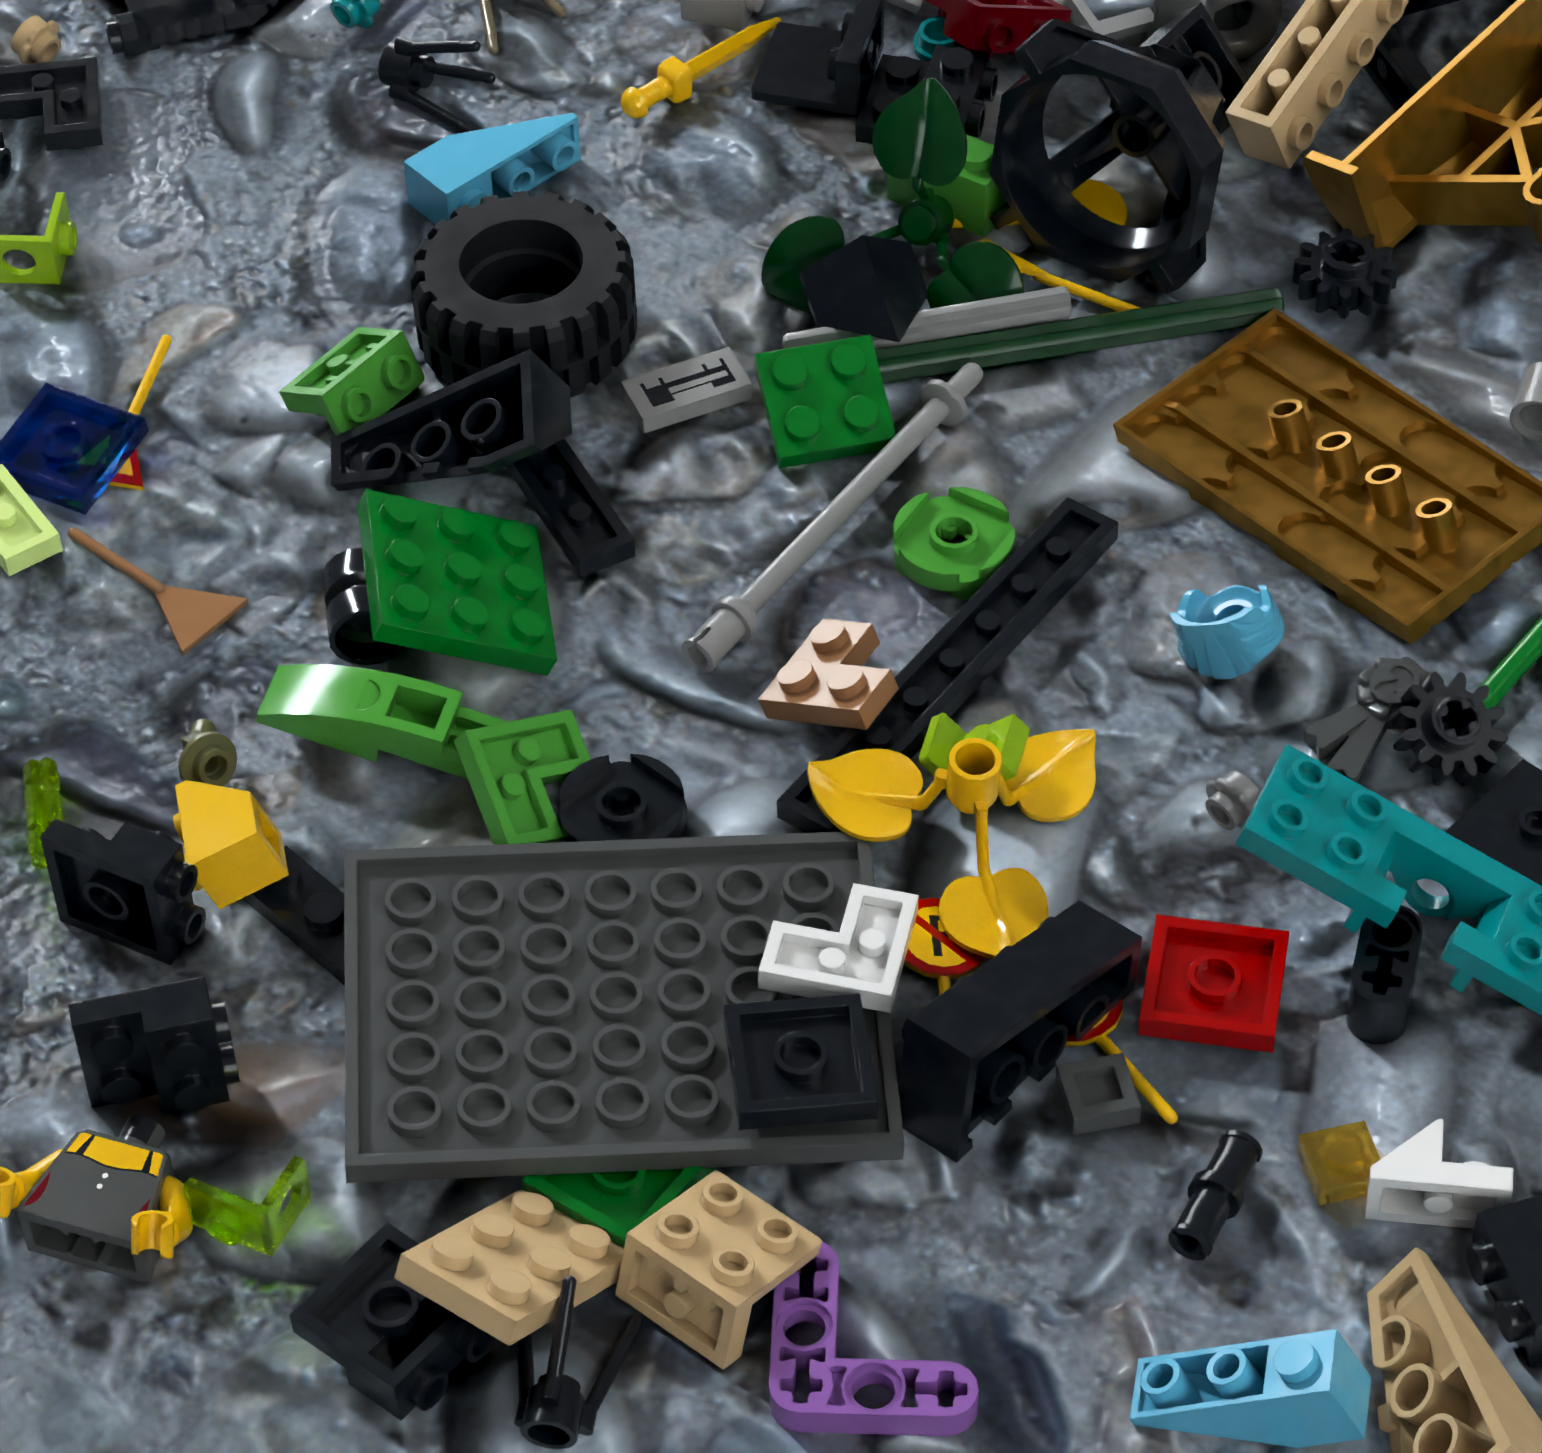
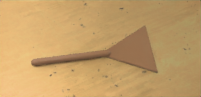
(188, 612)

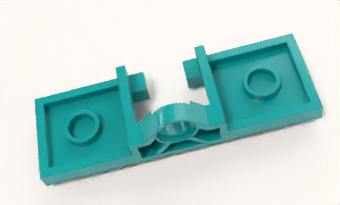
(1350, 837)

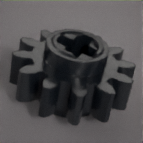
(1345, 273)
(1436, 708)

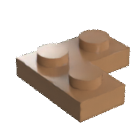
(827, 679)

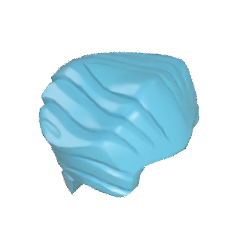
(1227, 630)

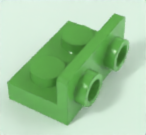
(356, 379)

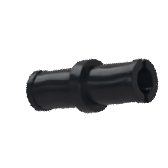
(1215, 1195)

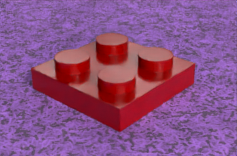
(1214, 983)

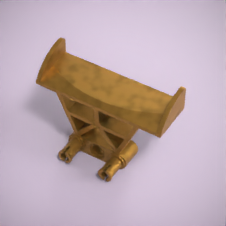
(1455, 148)

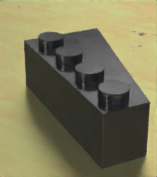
(1010, 1024)

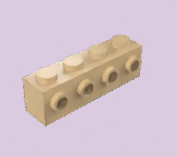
(1307, 75)

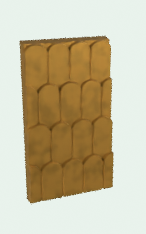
(1340, 474)

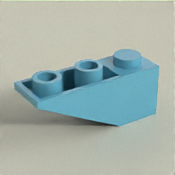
(489, 163)
(1259, 1391)

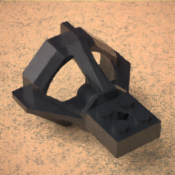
(1164, 106)

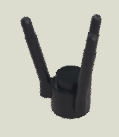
(408, 68)
(554, 1408)

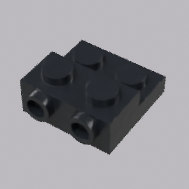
(960, 71)
(124, 887)
(156, 1044)
(386, 1333)

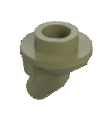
(207, 755)

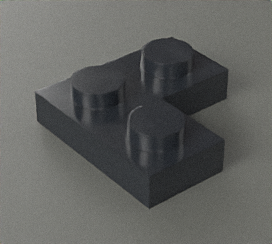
(60, 91)

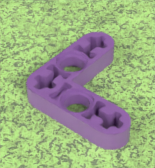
(836, 1380)

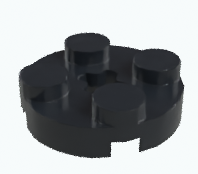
(599, 785)

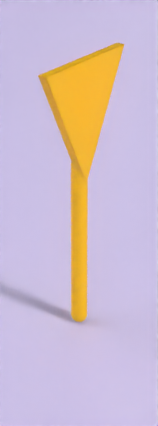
(1075, 289)

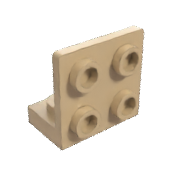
(708, 1261)

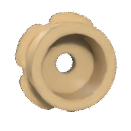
(36, 40)

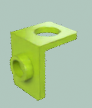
(47, 250)

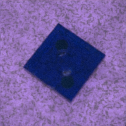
(69, 447)

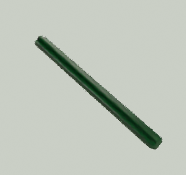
(1077, 335)

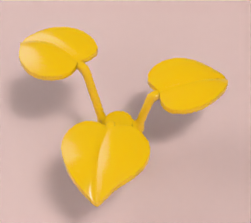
(876, 790)

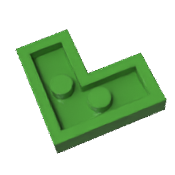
(509, 771)

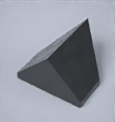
(866, 288)

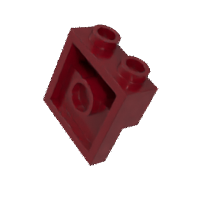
(996, 24)

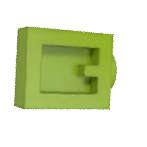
(1006, 734)

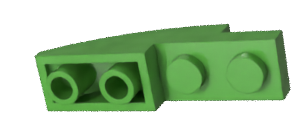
(371, 713)

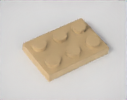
(509, 1265)

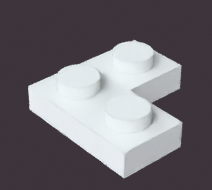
(858, 959)

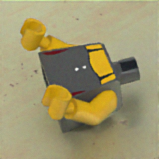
(102, 1201)

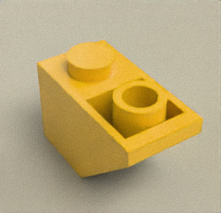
(228, 841)

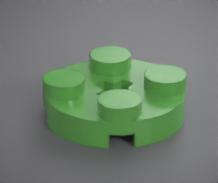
(949, 566)

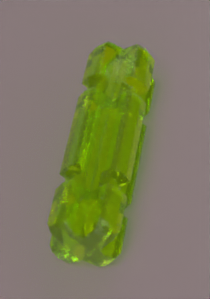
(41, 803)

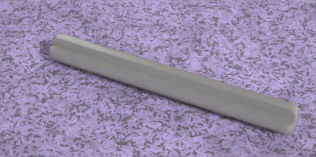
(960, 319)

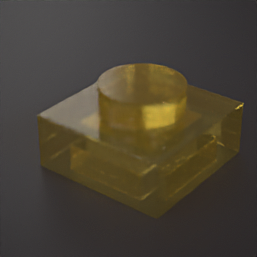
(1338, 1161)

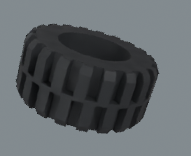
(518, 249)

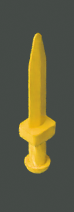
(676, 78)

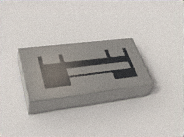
(686, 390)

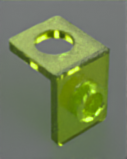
(243, 1222)

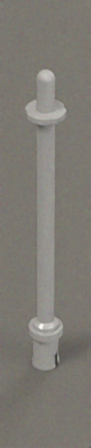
(735, 617)

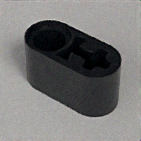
(1385, 963)

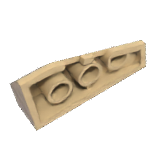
(1440, 1372)

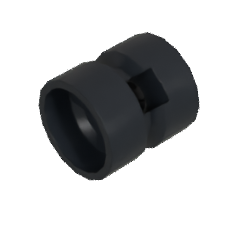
(349, 611)

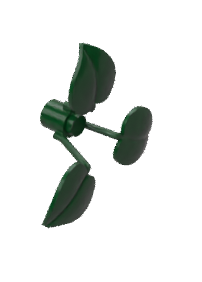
(921, 140)

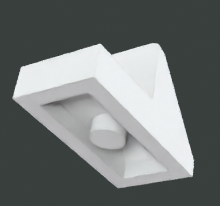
(1422, 1189)

